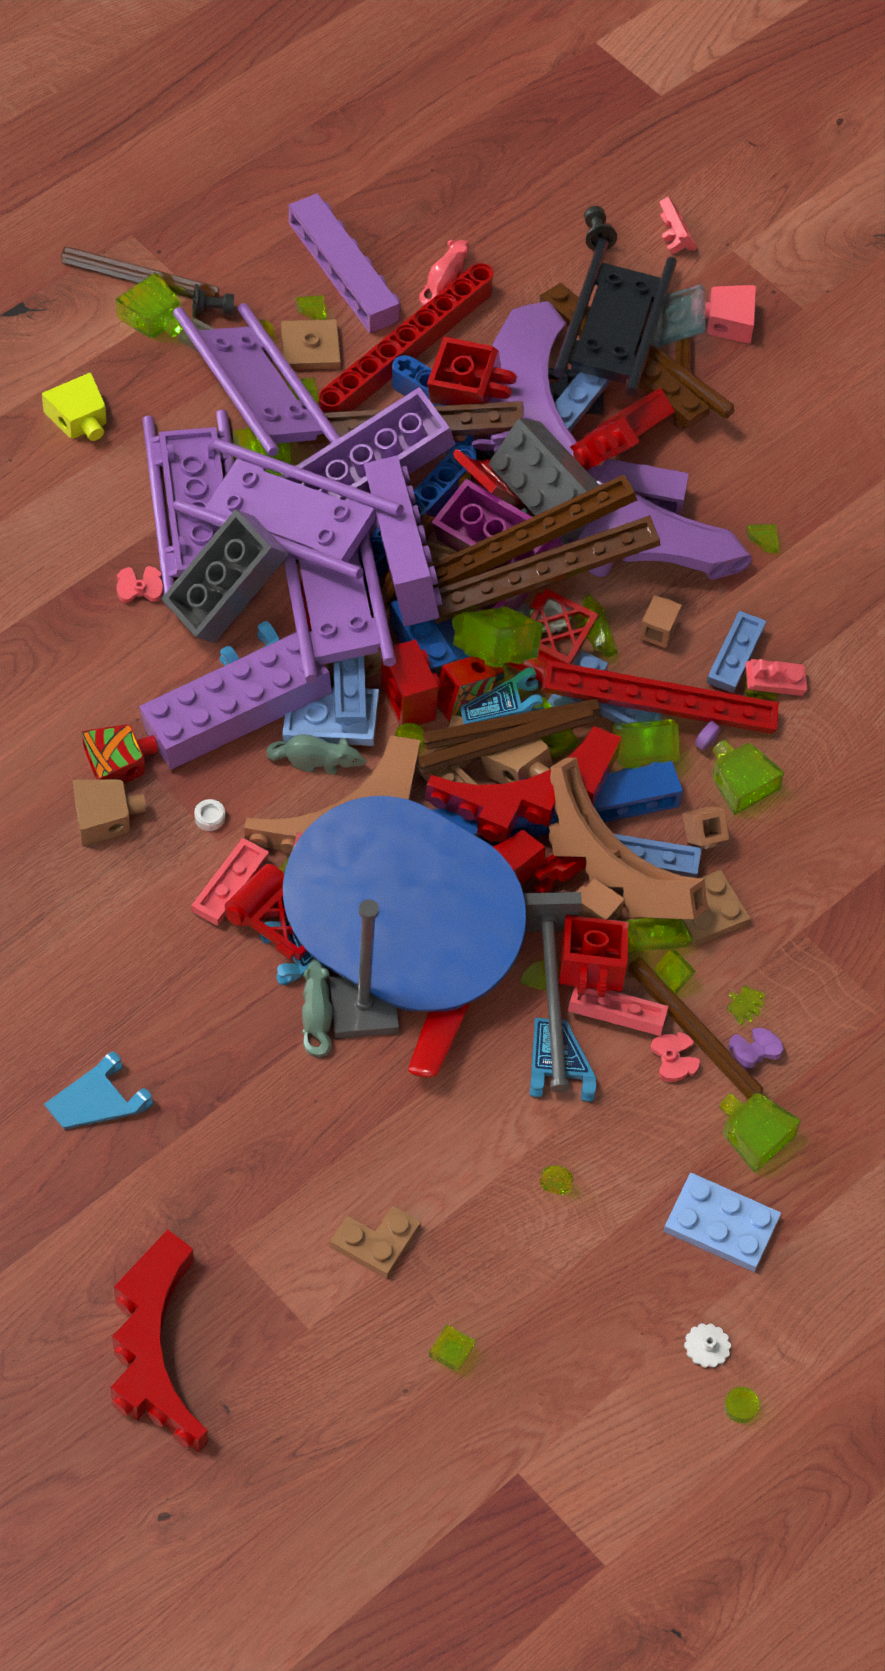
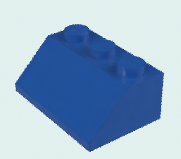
(432, 637)

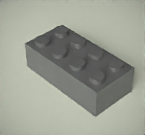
(540, 469)
(225, 576)

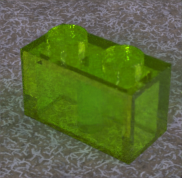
(647, 742)

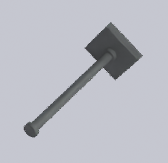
(547, 914)
(354, 1008)

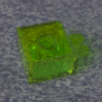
(497, 635)

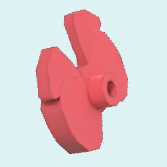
(129, 587)
(673, 1066)

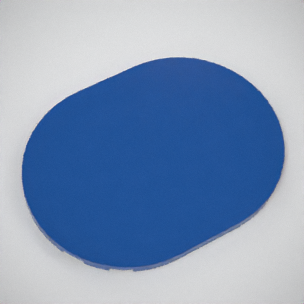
(444, 899)

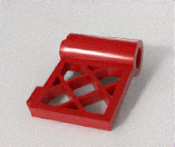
(488, 479)
(546, 653)
(258, 900)

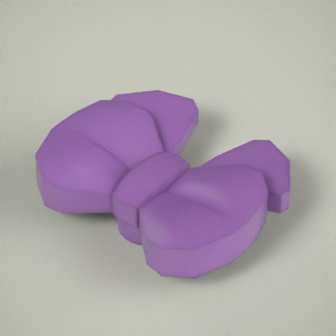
(490, 445)
(764, 1046)

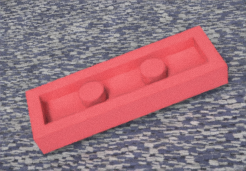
(231, 876)
(620, 1010)

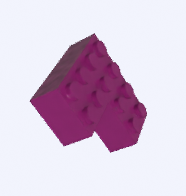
(477, 515)

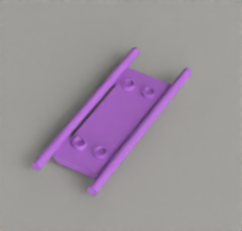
(255, 384)
(190, 474)
(297, 516)
(338, 612)

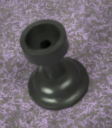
(595, 219)
(201, 301)

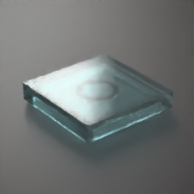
(681, 316)

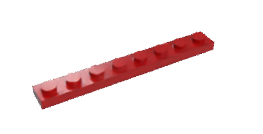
(660, 697)

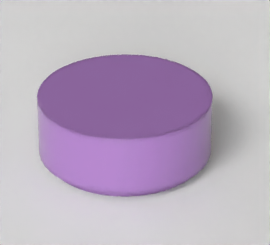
(707, 736)

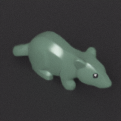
(310, 752)
(317, 1010)

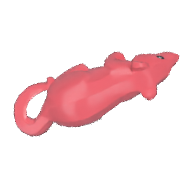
(446, 269)

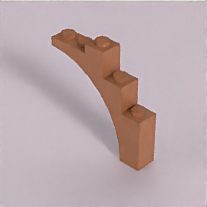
(392, 777)
(582, 833)

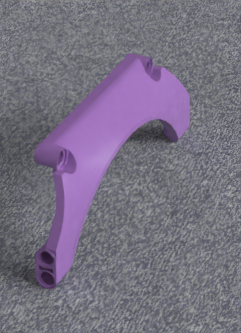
(525, 350)

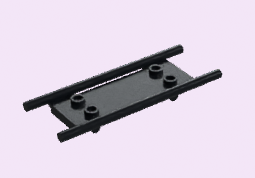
(614, 321)

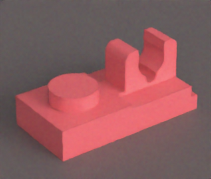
(679, 230)
(776, 677)

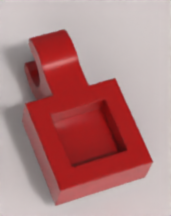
(557, 868)

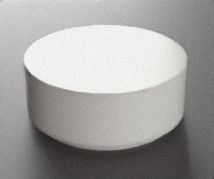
(209, 815)

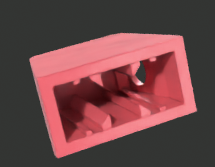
(731, 312)

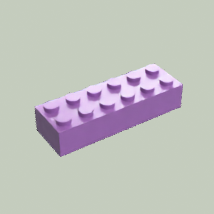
(405, 429)
(404, 542)
(232, 701)

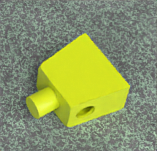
(76, 408)

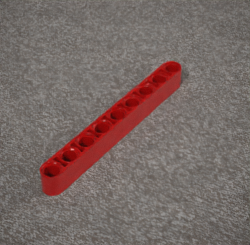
(408, 339)

